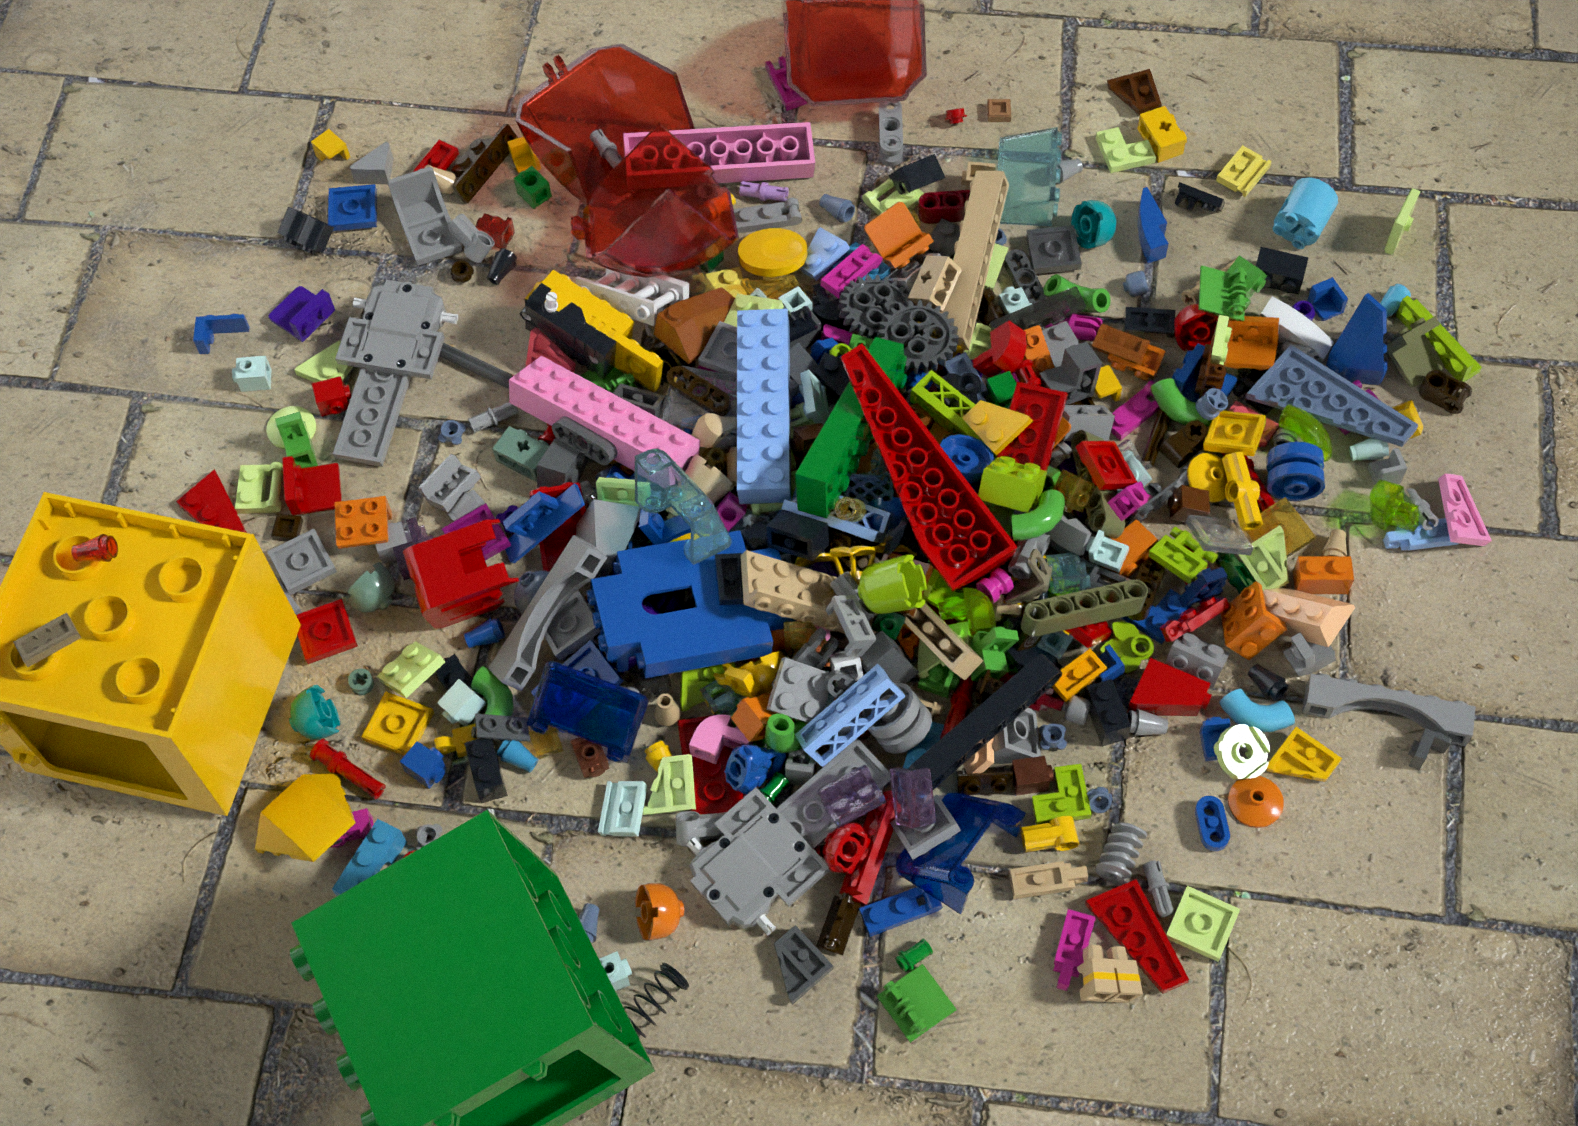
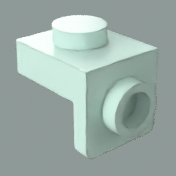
(1107, 551)

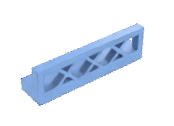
(847, 526)
(845, 713)

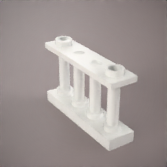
(661, 288)

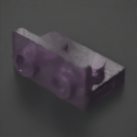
(851, 796)
(912, 797)

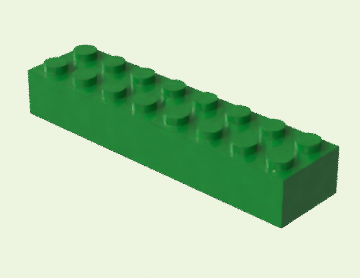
(843, 439)

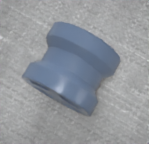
(1211, 404)

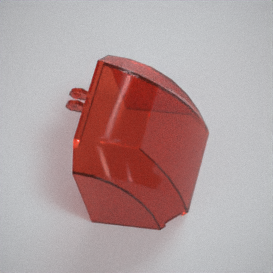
(854, 49)
(601, 90)
(657, 211)

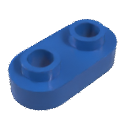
(1212, 825)

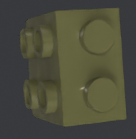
(1414, 353)

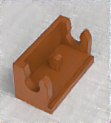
(1120, 344)

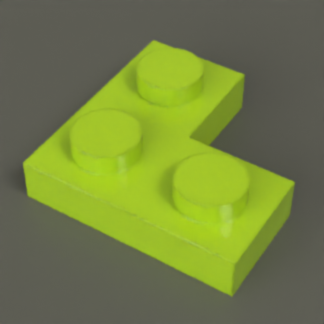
(1070, 799)

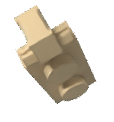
(1045, 879)

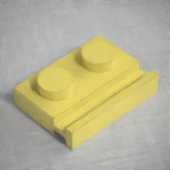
(1243, 171)

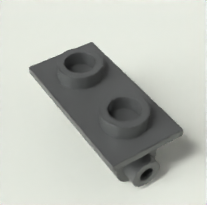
(500, 727)

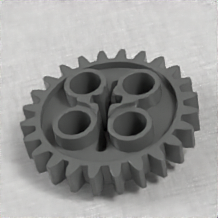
(867, 302)
(919, 335)

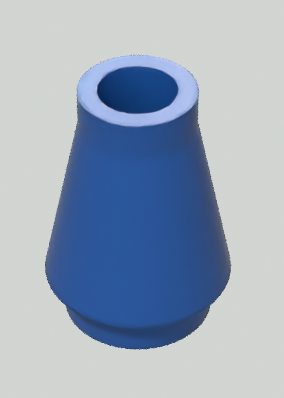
(486, 633)

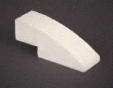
(1297, 328)

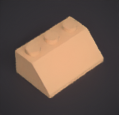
(1312, 615)

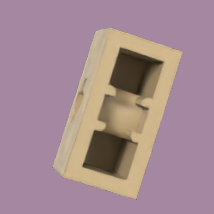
(935, 281)

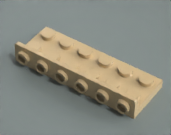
(788, 590)

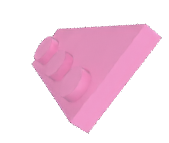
(1461, 513)

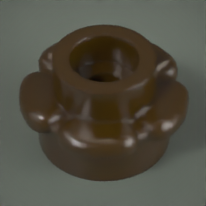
(461, 267)

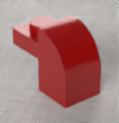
(1006, 350)

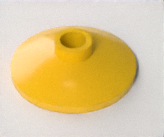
(1201, 476)

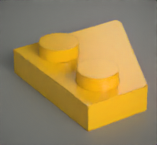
(1304, 758)

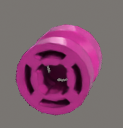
(995, 585)

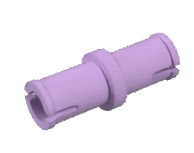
(764, 191)

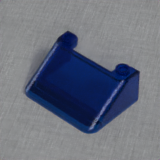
(588, 709)
(941, 868)

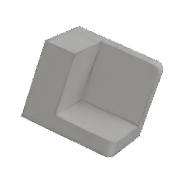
(1389, 469)

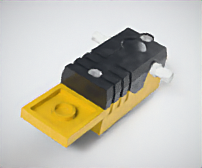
(589, 330)

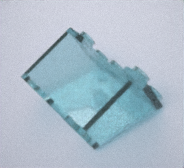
(1032, 176)
(665, 485)

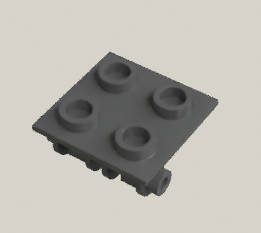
(1158, 500)

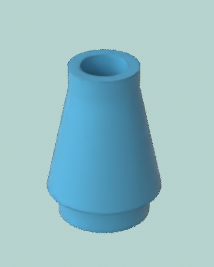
(517, 754)

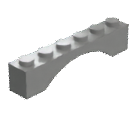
(519, 653)
(1332, 696)

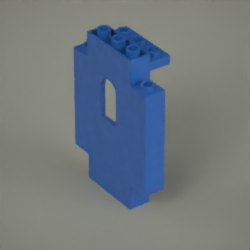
(680, 638)

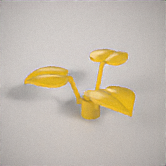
(836, 553)

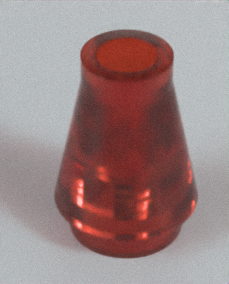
(99, 549)

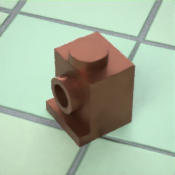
(593, 765)

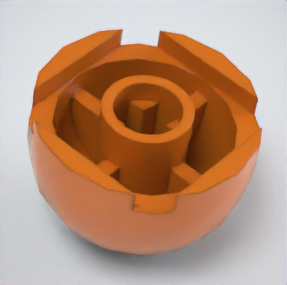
(659, 911)

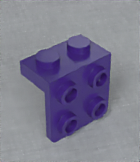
(302, 312)

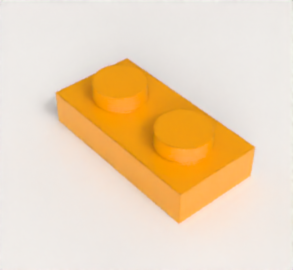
(1079, 674)

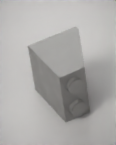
(608, 529)

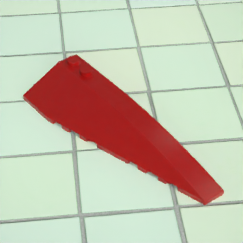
(941, 505)

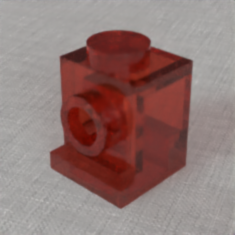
(497, 228)

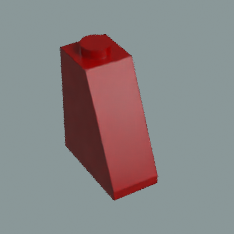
(1169, 691)

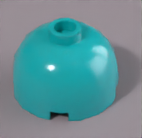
(1093, 223)
(313, 714)

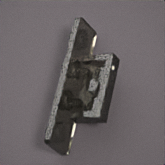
(1046, 311)

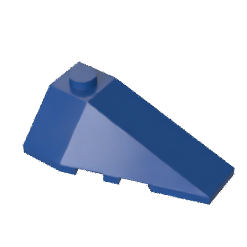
(1361, 345)

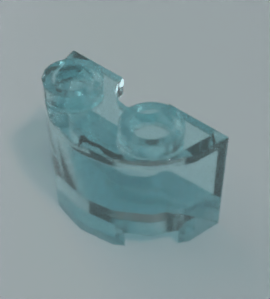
(1068, 573)

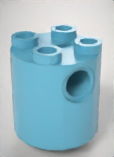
(1305, 212)

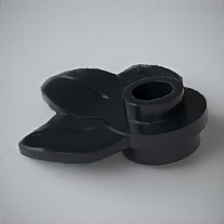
(959, 383)

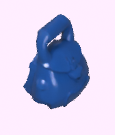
(750, 766)

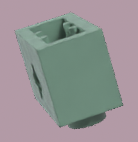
(520, 452)

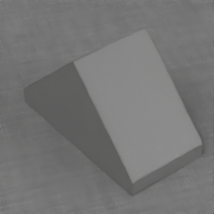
(374, 167)
(800, 767)

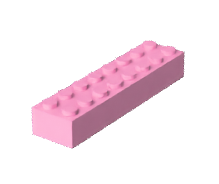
(748, 151)
(555, 392)

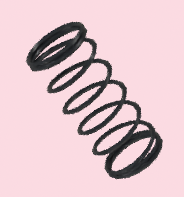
(674, 976)

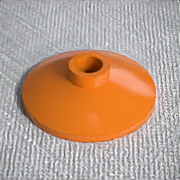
(1253, 812)

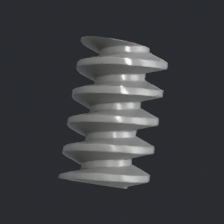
(1119, 852)

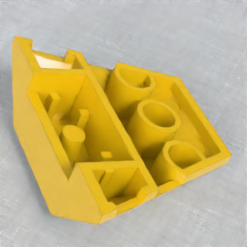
(305, 818)

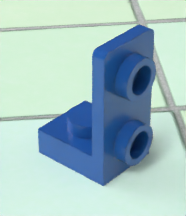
(209, 325)
(662, 531)

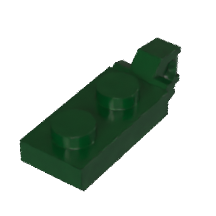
(1236, 571)

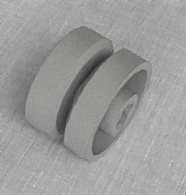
(903, 724)

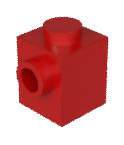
(331, 396)

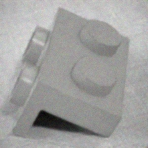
(448, 483)
(1197, 658)

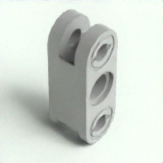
(890, 133)

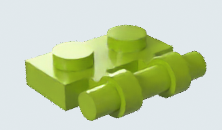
(1178, 559)

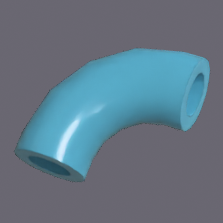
(1264, 717)

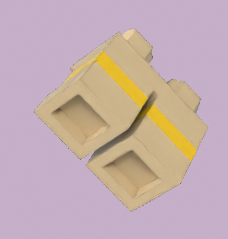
(1110, 978)

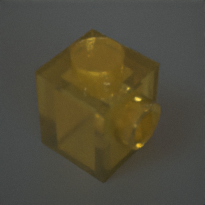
(1075, 490)

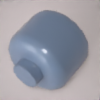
(1136, 284)

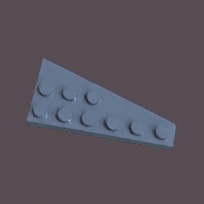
(1329, 398)

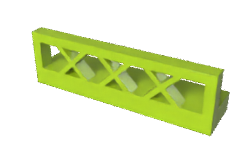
(1453, 355)
(940, 413)

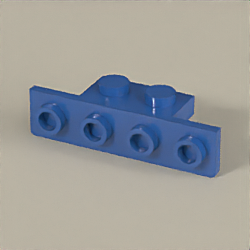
(539, 519)

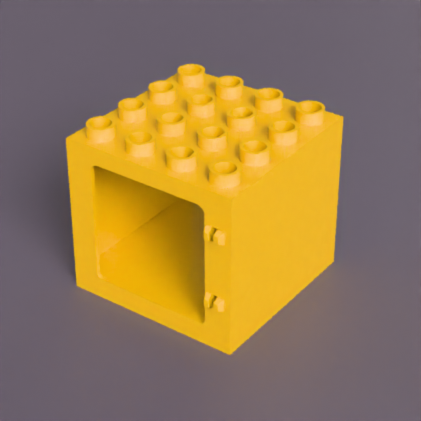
(169, 661)

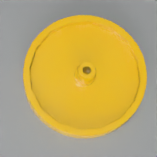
(772, 252)

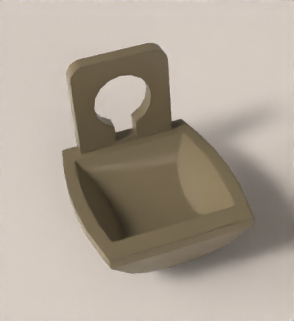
(1038, 583)

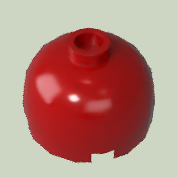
(1194, 327)

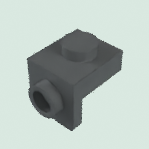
(1429, 740)

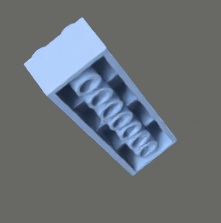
(763, 406)

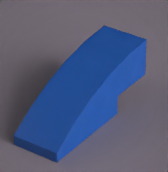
(1151, 228)

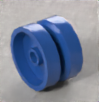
(968, 456)
(1295, 471)

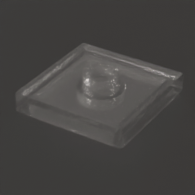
(1219, 535)

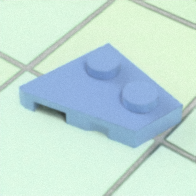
(823, 253)

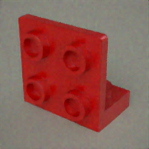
(311, 487)

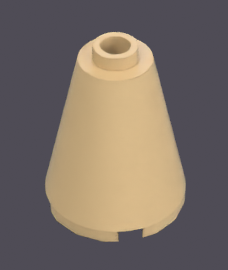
(708, 479)

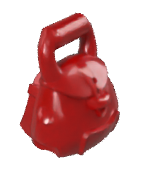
(845, 847)

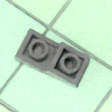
(1070, 535)

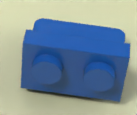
(1187, 376)

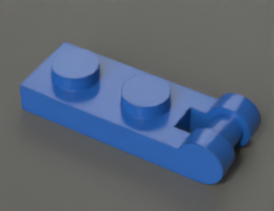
(897, 910)

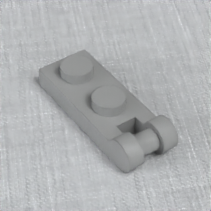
(768, 216)

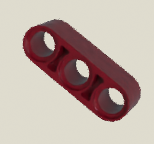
(943, 204)

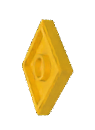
(1235, 433)
(397, 723)

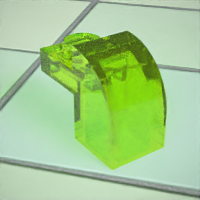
(1388, 507)
(974, 606)

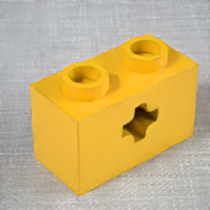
(1163, 133)

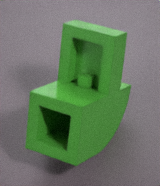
(297, 439)
(991, 649)

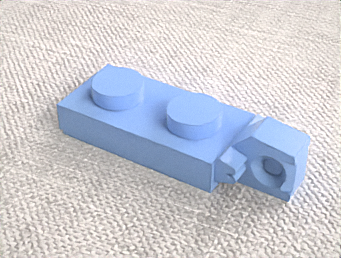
(1419, 538)

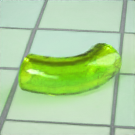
(1306, 428)

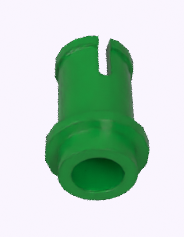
(774, 787)
(913, 955)

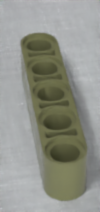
(1098, 510)
(1084, 607)

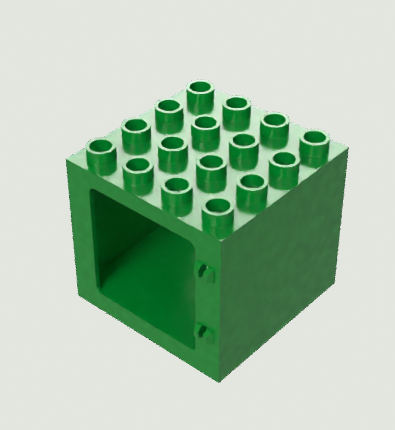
(468, 989)

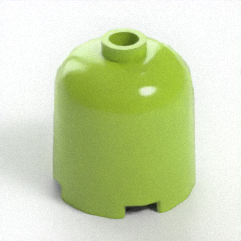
(893, 585)

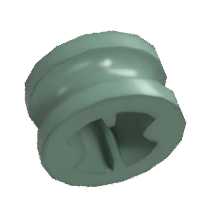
(364, 675)

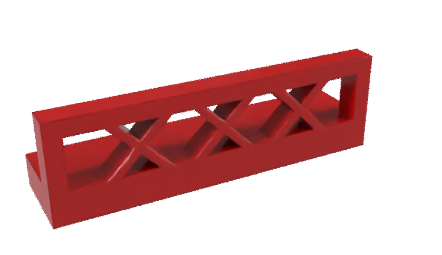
(879, 832)

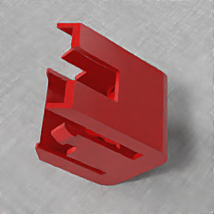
(454, 576)

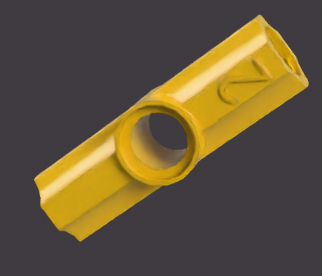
(1242, 491)

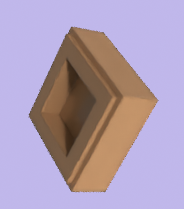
(999, 110)

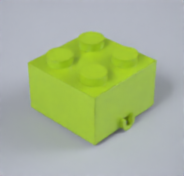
(1012, 484)

